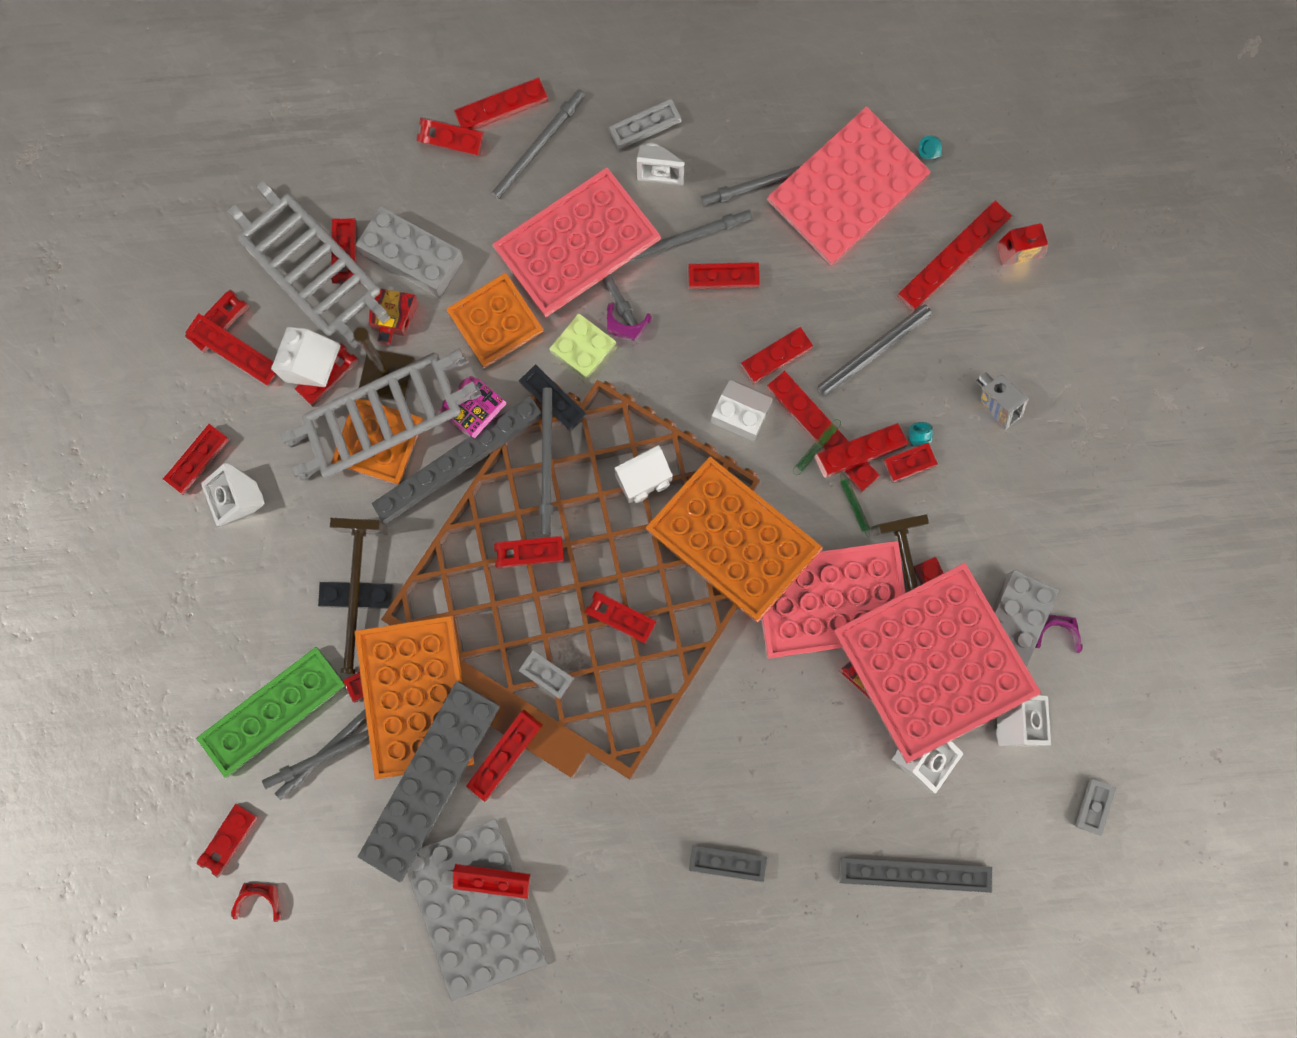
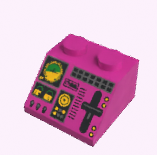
(478, 412)

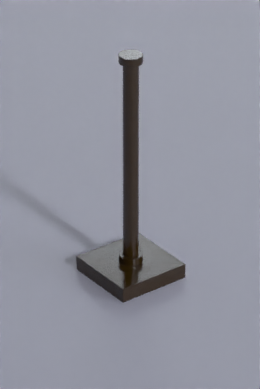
(381, 363)
(358, 529)
(900, 529)

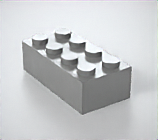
(410, 252)
(1023, 610)

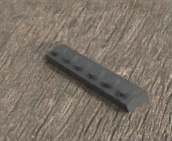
(916, 875)

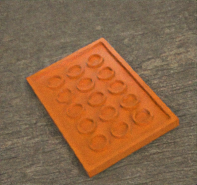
(734, 539)
(404, 685)

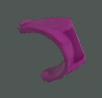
(625, 331)
(1067, 622)

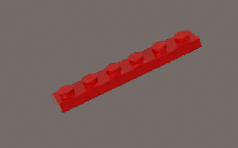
(954, 256)
(815, 423)

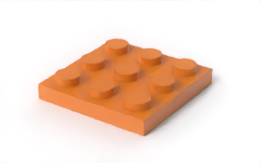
(494, 320)
(388, 464)

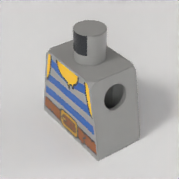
(1002, 399)

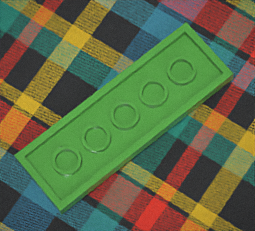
(271, 712)

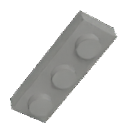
(645, 124)

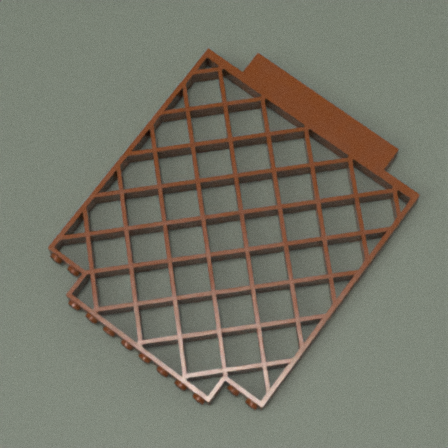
(554, 740)

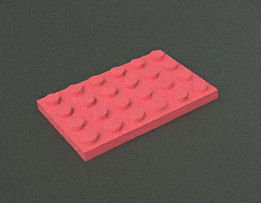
(848, 185)
(576, 242)
(829, 594)

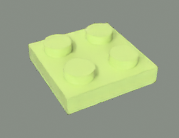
(582, 346)

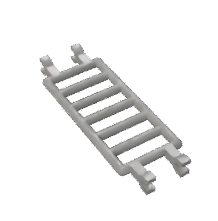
(286, 281)
(308, 430)

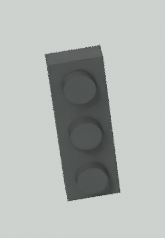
(727, 863)

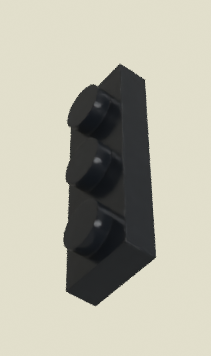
(563, 407)
(370, 595)

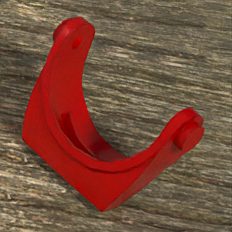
(265, 890)

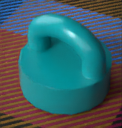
(930, 147)
(920, 433)

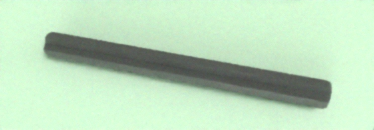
(874, 350)

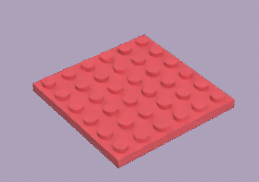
(936, 663)

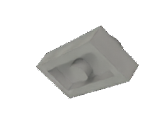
(546, 674)
(1095, 807)

